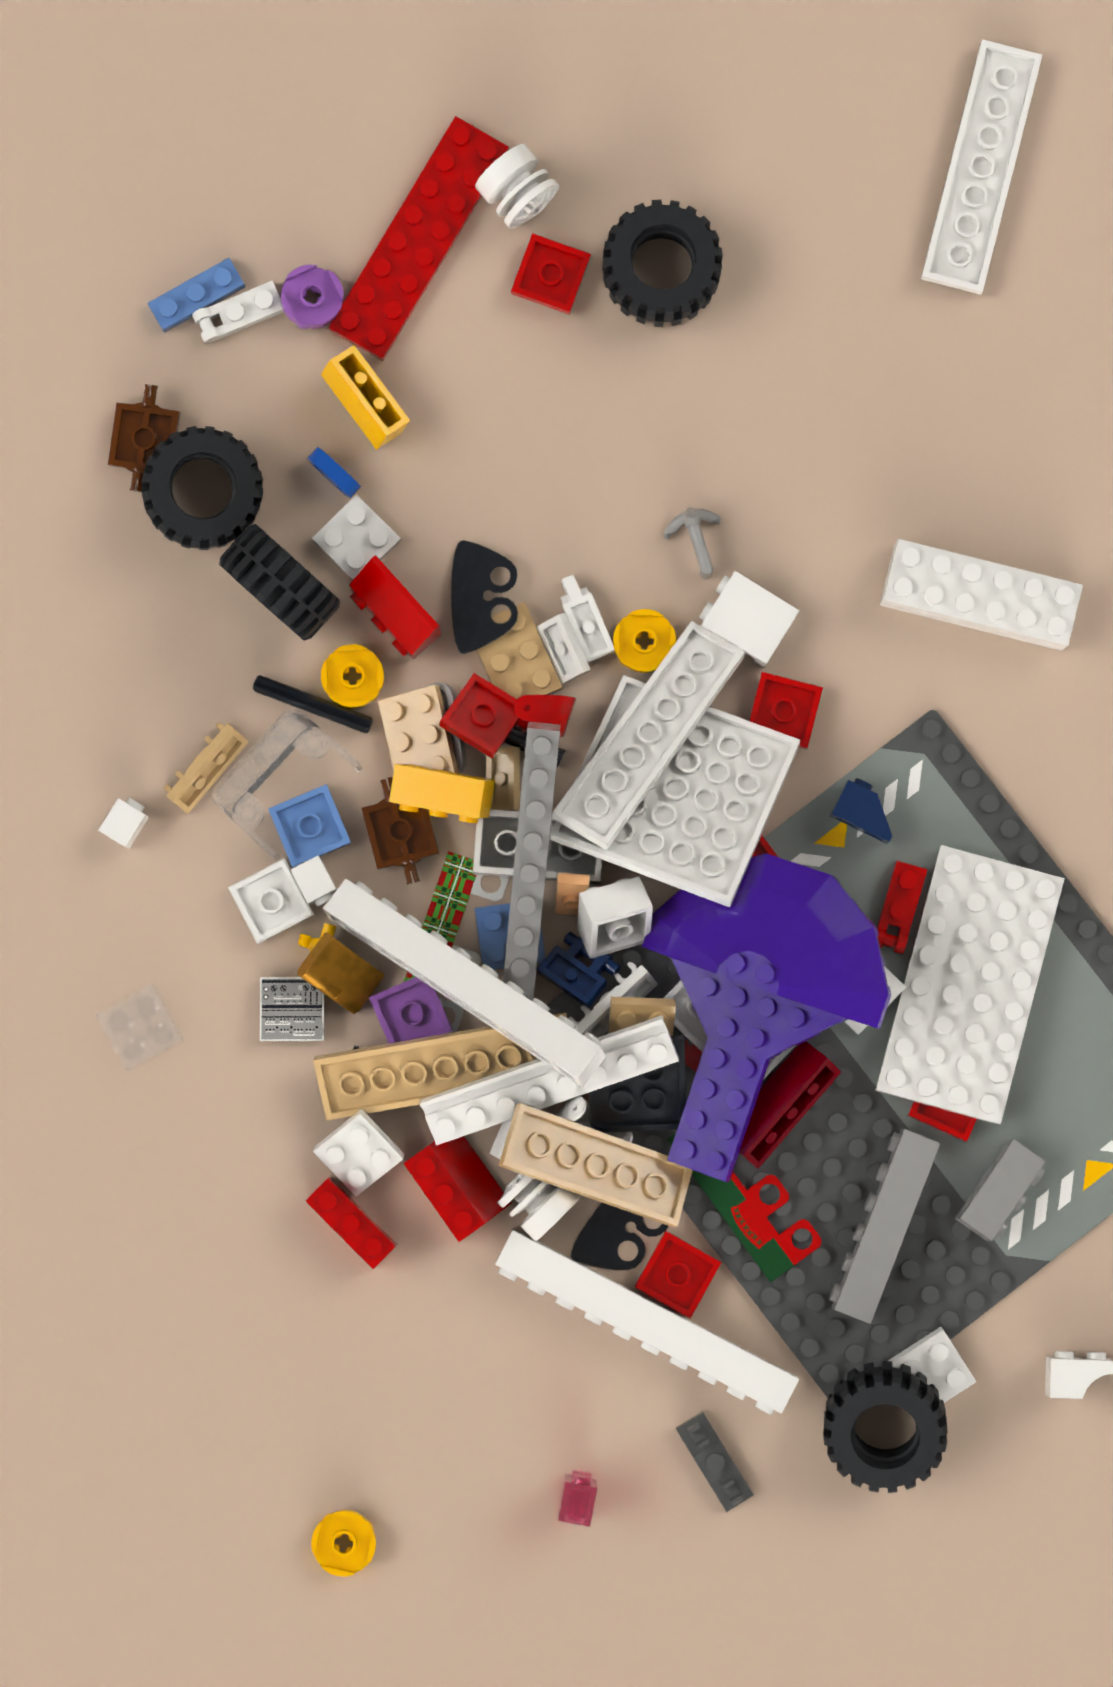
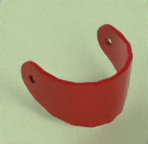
(544, 709)

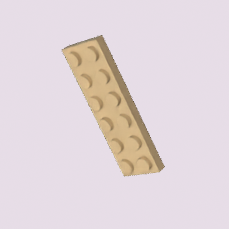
(595, 1165)

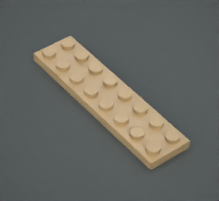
(411, 1070)

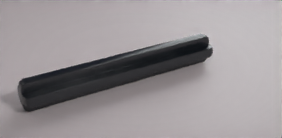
(312, 704)

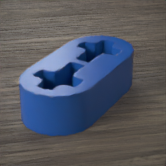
(333, 472)

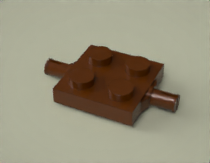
(137, 433)
(399, 835)

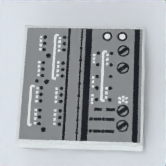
(291, 1010)

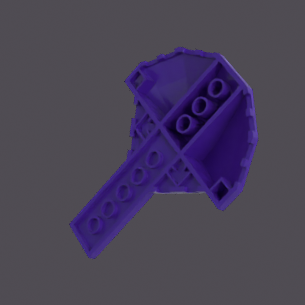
(763, 979)

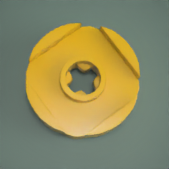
(631, 628)
(365, 689)
(328, 1552)

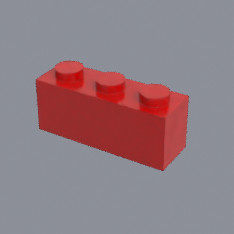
(351, 1222)

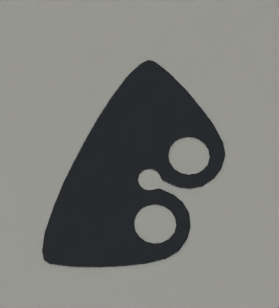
(470, 611)
(604, 1233)

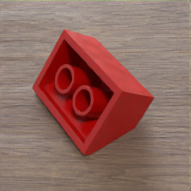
(393, 609)
(457, 1185)

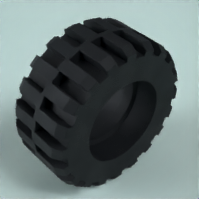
(668, 223)
(214, 446)
(279, 582)
(885, 1466)

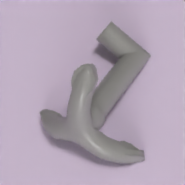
(691, 519)

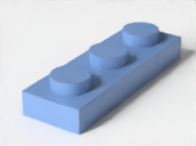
(196, 293)

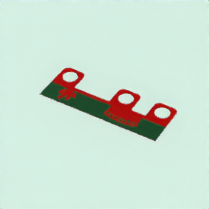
(749, 1221)

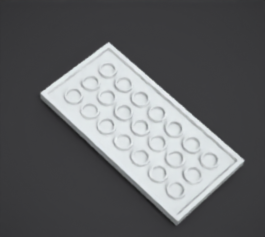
(970, 984)

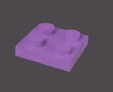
(410, 1011)

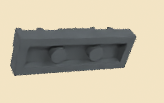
(714, 1461)

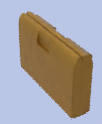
(340, 973)

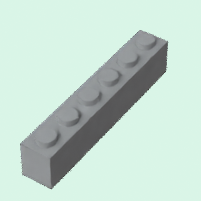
(885, 1225)

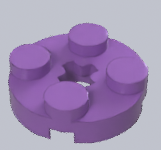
(319, 281)

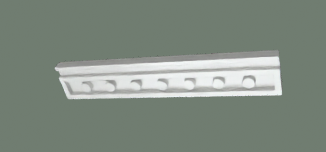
(538, 1085)

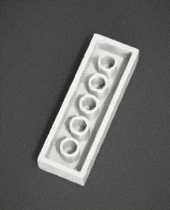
(981, 595)

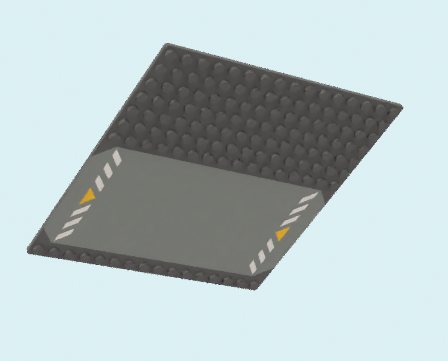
(832, 1156)

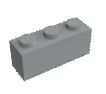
(1001, 1190)

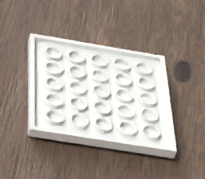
(704, 807)

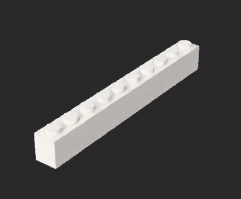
(465, 983)
(647, 1321)

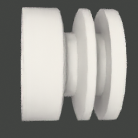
(513, 181)
(540, 1200)

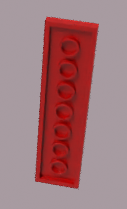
(417, 240)

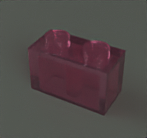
(577, 1498)

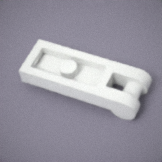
(239, 312)

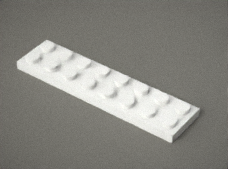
(981, 167)
(648, 735)

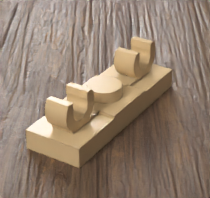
(206, 767)

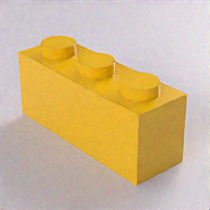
(365, 397)
(441, 792)

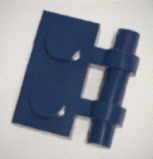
(573, 976)

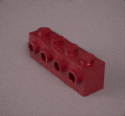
(786, 1100)

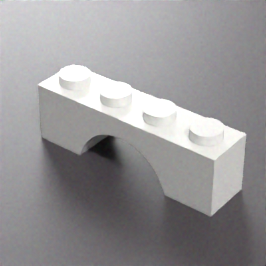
(1071, 1375)

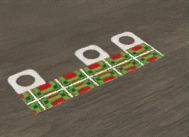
(449, 905)

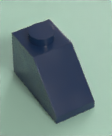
(862, 810)

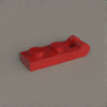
(900, 905)

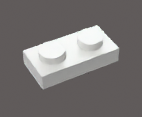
(563, 648)

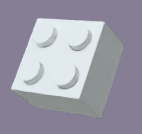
(614, 916)

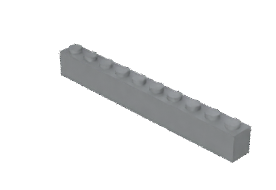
(531, 855)

